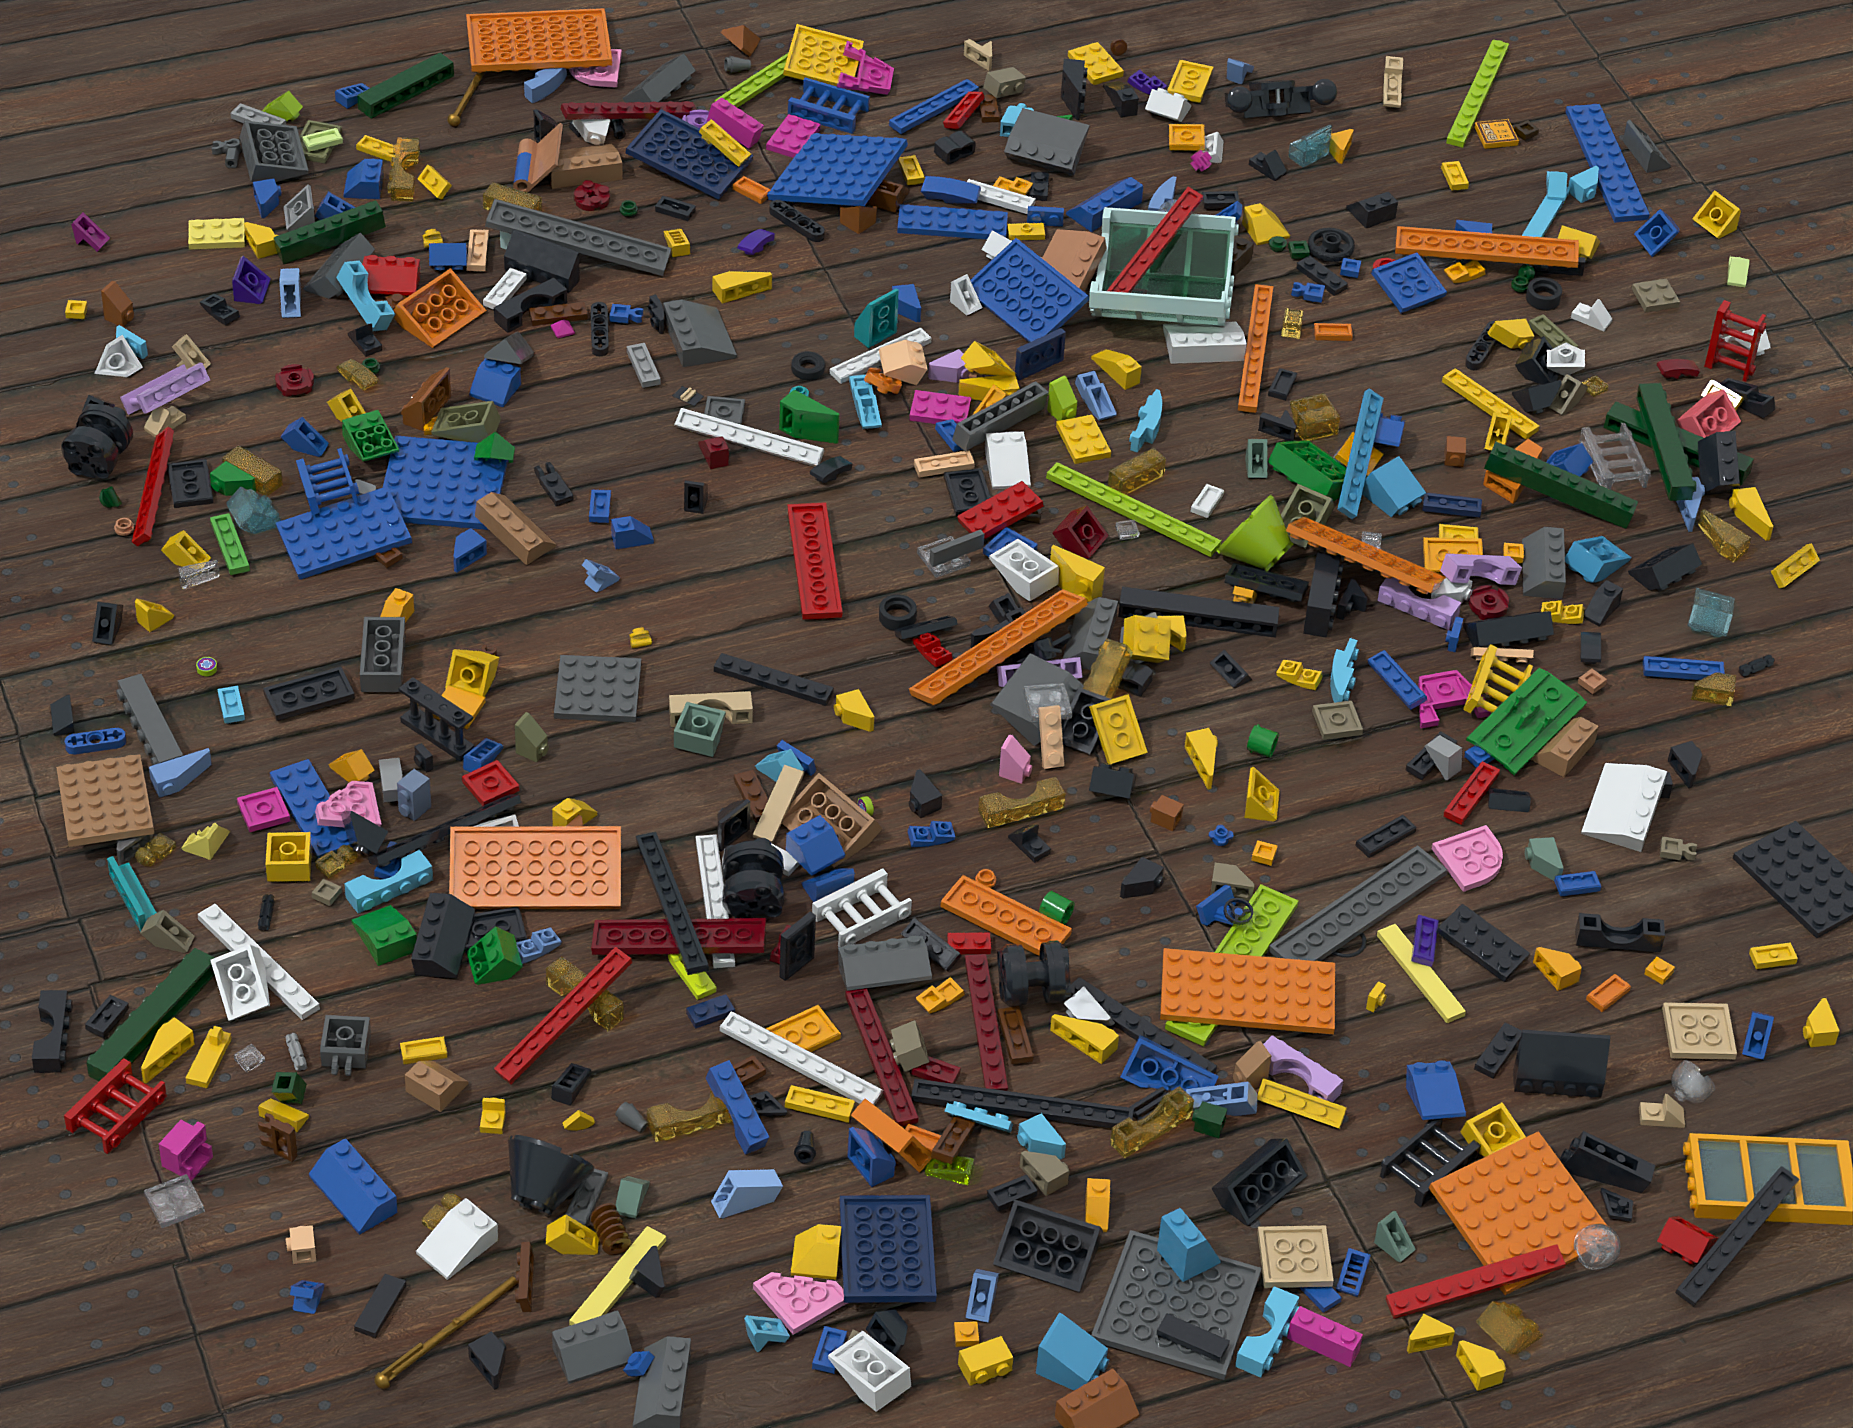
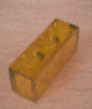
(510, 195)
(1137, 471)
(266, 475)
(1108, 668)

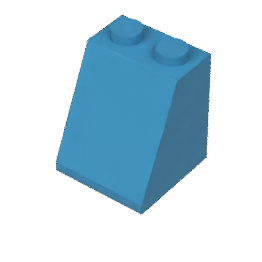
(1393, 488)
(1184, 1246)
(1070, 1355)

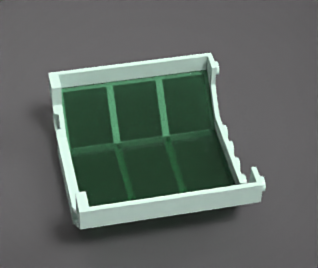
(1184, 283)

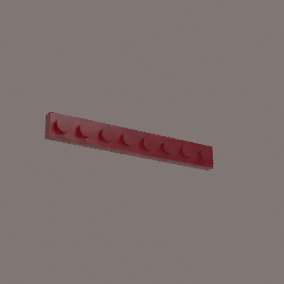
(624, 110)
(985, 1022)
(881, 1057)

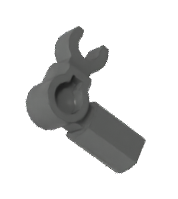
(231, 148)

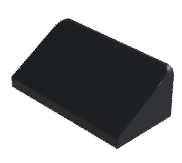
(1230, 670)
(62, 716)
(1509, 800)

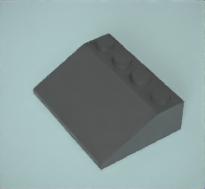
(1047, 141)
(272, 151)
(697, 333)
(1011, 701)

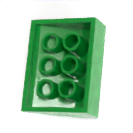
(1309, 467)

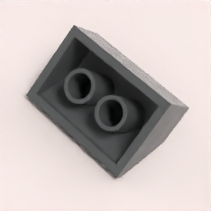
(592, 1346)

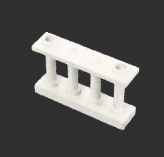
(860, 891)

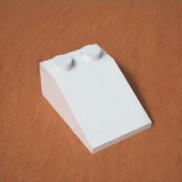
(1007, 459)
(1026, 569)
(241, 981)
(458, 1239)
(871, 1370)

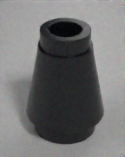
(805, 1147)

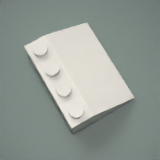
(1204, 342)
(1624, 804)

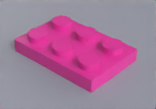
(792, 135)
(939, 407)

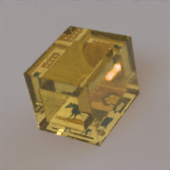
(1292, 323)

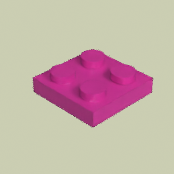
(263, 809)

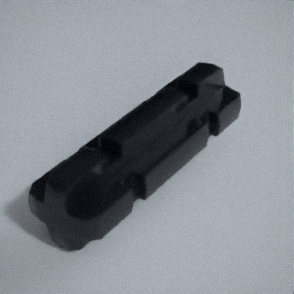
(1756, 665)
(266, 912)

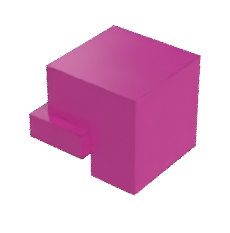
(185, 1149)

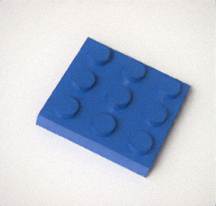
(1409, 282)

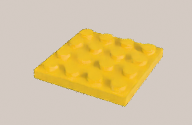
(819, 56)

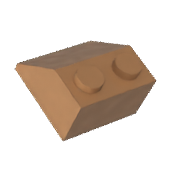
(433, 1084)

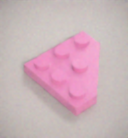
(356, 797)
(799, 1299)

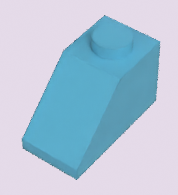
(1584, 184)
(774, 763)
(1041, 1137)

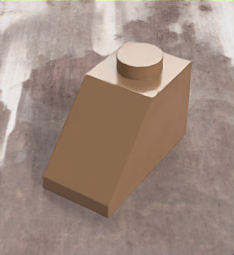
(1253, 1066)

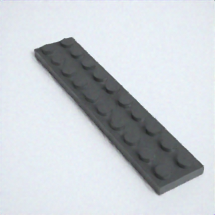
(580, 237)
(1360, 907)

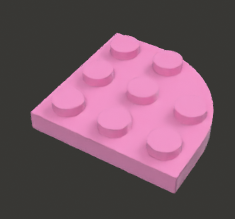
(598, 75)
(1470, 857)

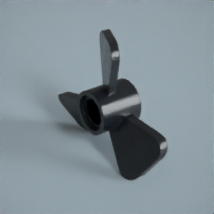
(1042, 648)

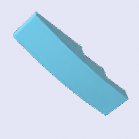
(865, 402)

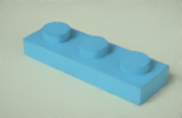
(979, 1116)

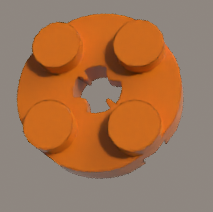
(882, 382)

